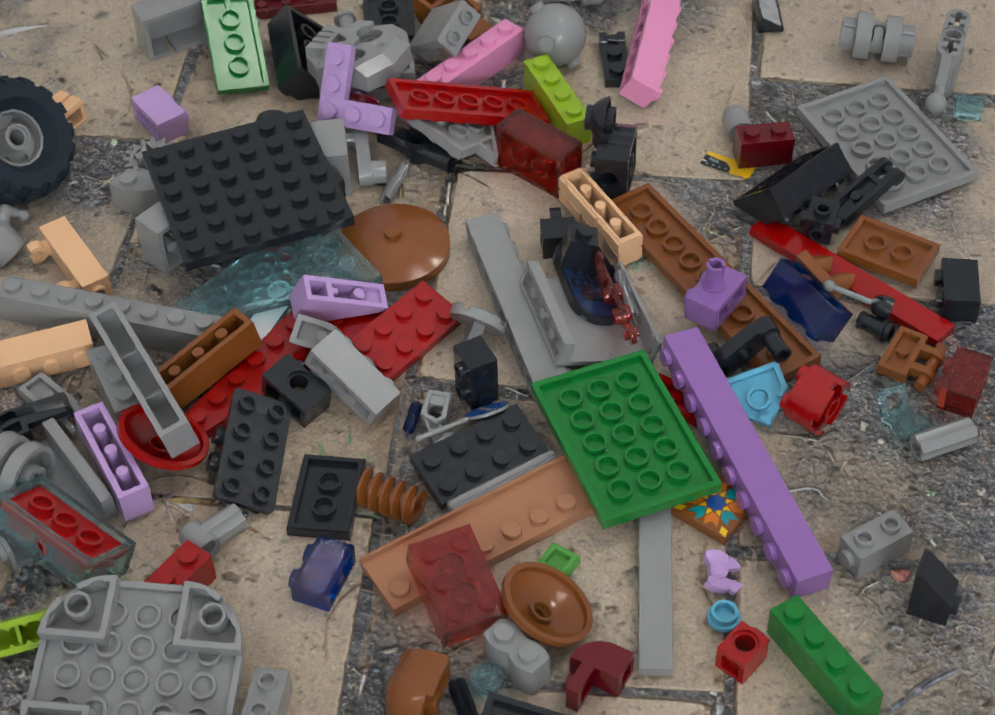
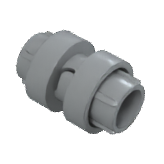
(889, 38)

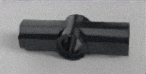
(418, 148)

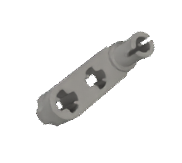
(369, 171)

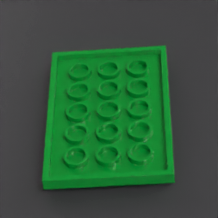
(625, 438)

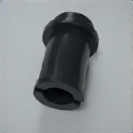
(881, 328)

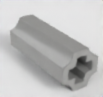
(943, 438)

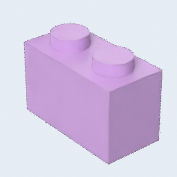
(160, 114)

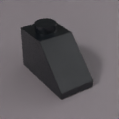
(579, 246)
(933, 591)

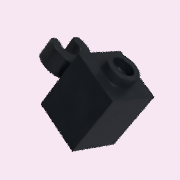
(552, 231)

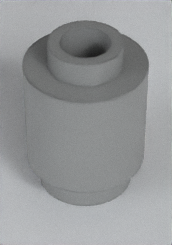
(734, 116)

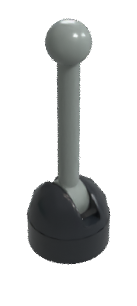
(880, 305)

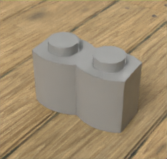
(518, 657)

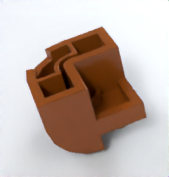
(417, 683)

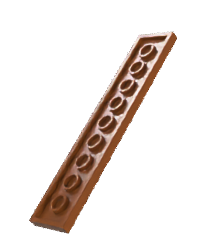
(682, 258)

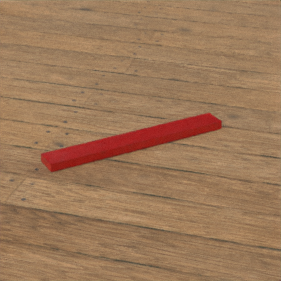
(904, 311)

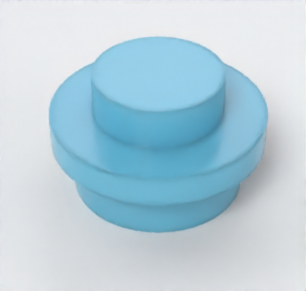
(723, 616)

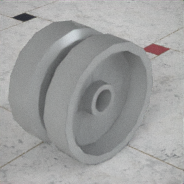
(23, 460)

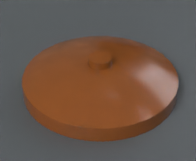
(401, 243)

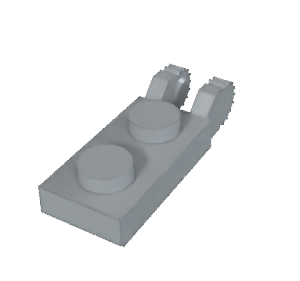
(42, 387)

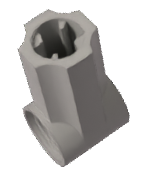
(215, 529)

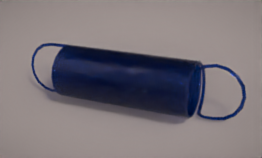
(412, 417)

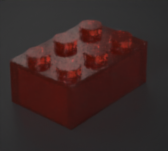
(536, 151)
(455, 585)

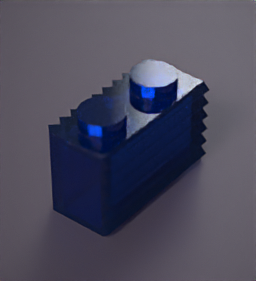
(322, 572)

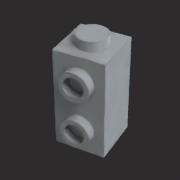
(874, 543)
(268, 692)

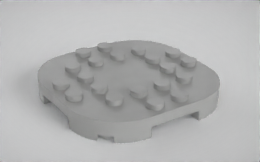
(137, 651)

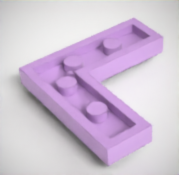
(335, 93)

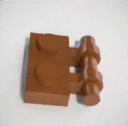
(902, 356)

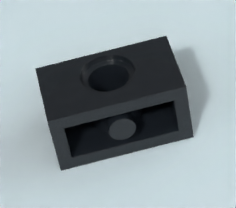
(305, 403)

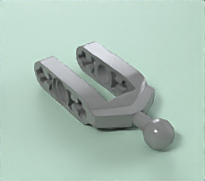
(947, 64)

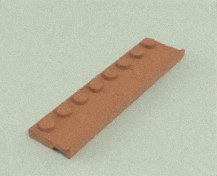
(502, 522)

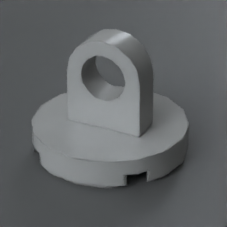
(477, 321)

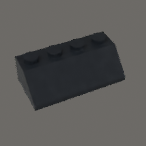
(288, 37)
(795, 184)

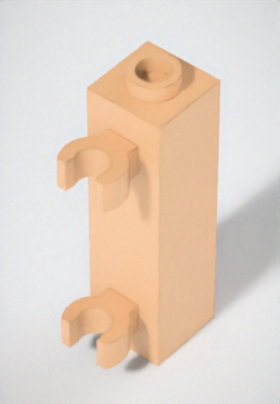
(71, 256)

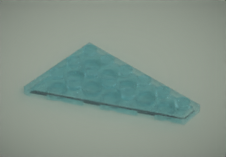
(268, 276)

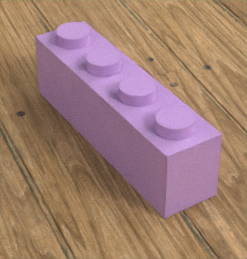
(114, 462)

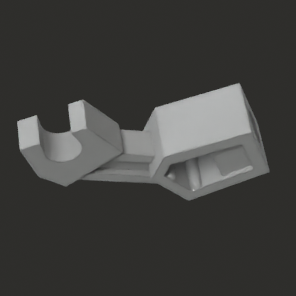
(436, 403)

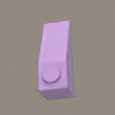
(336, 298)

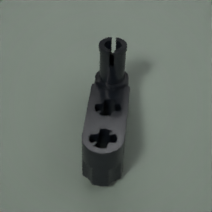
(748, 343)

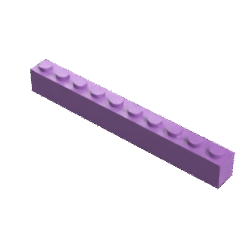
(746, 464)

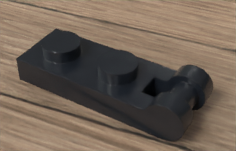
(613, 57)
(867, 189)

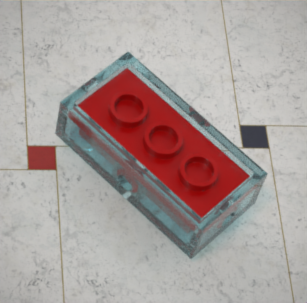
(62, 533)

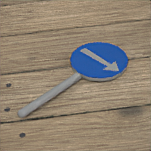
(477, 413)

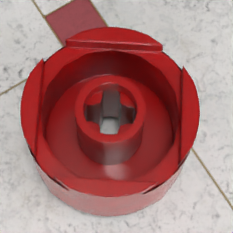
(815, 398)

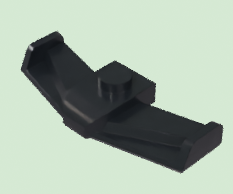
(34, 414)

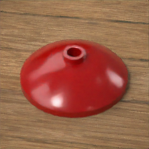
(145, 444)

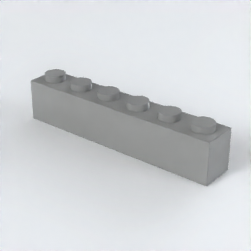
(144, 379)

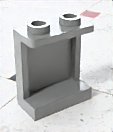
(444, 28)

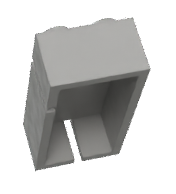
(175, 19)

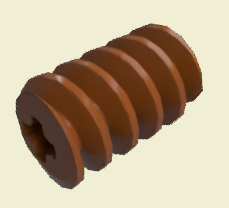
(388, 499)

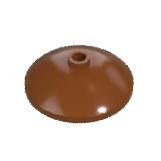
(546, 604)

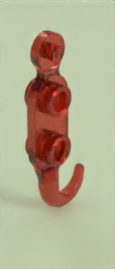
(613, 294)

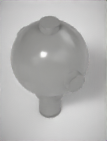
(556, 32)

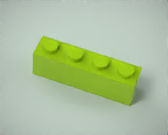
(556, 97)

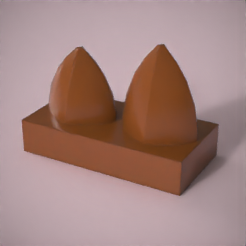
(819, 268)

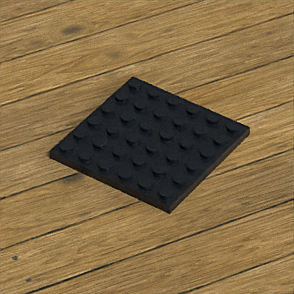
(246, 189)

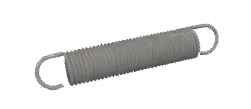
(395, 182)
(621, 277)

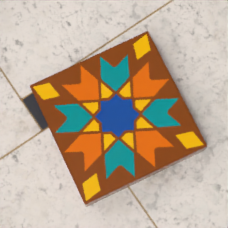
(713, 514)

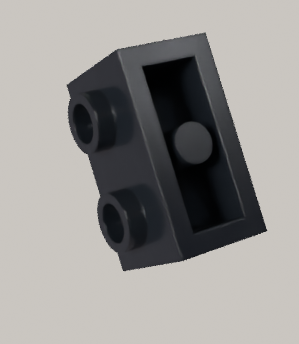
(475, 373)

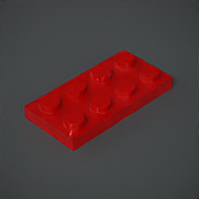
(406, 330)

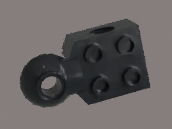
(614, 148)

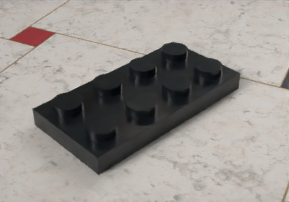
(477, 454)

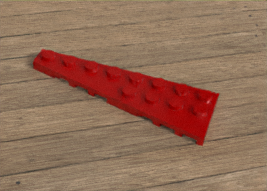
(247, 375)

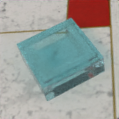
(968, 107)

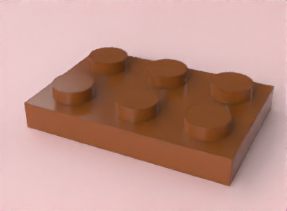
(888, 251)

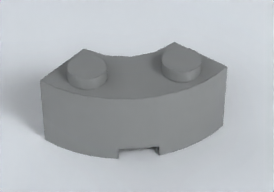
(133, 191)

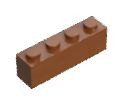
(210, 356)

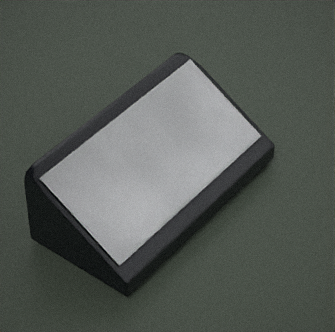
(767, 16)

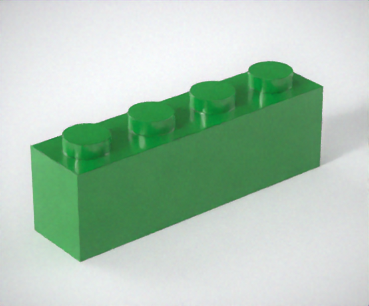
(823, 659)

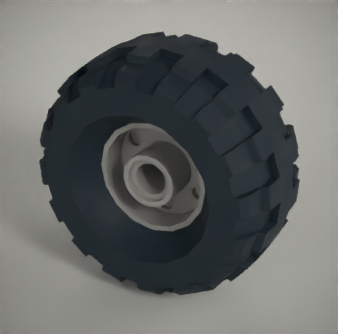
(33, 141)

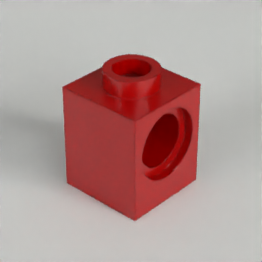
(738, 663)

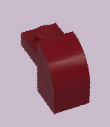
(597, 665)

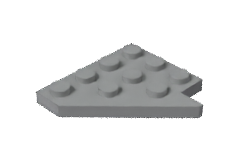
(460, 139)

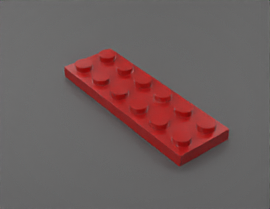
(460, 102)

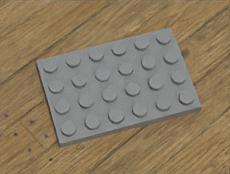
(883, 122)

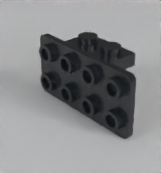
(249, 451)

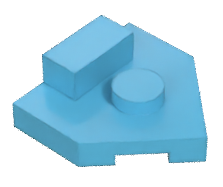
(760, 392)

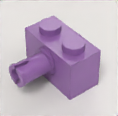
(715, 294)

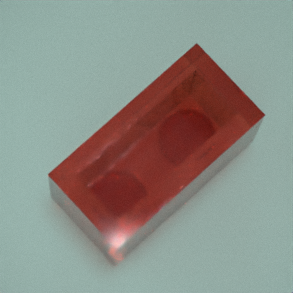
(963, 381)

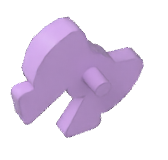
(718, 566)

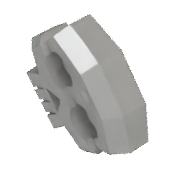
(379, 54)

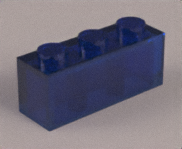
(806, 301)

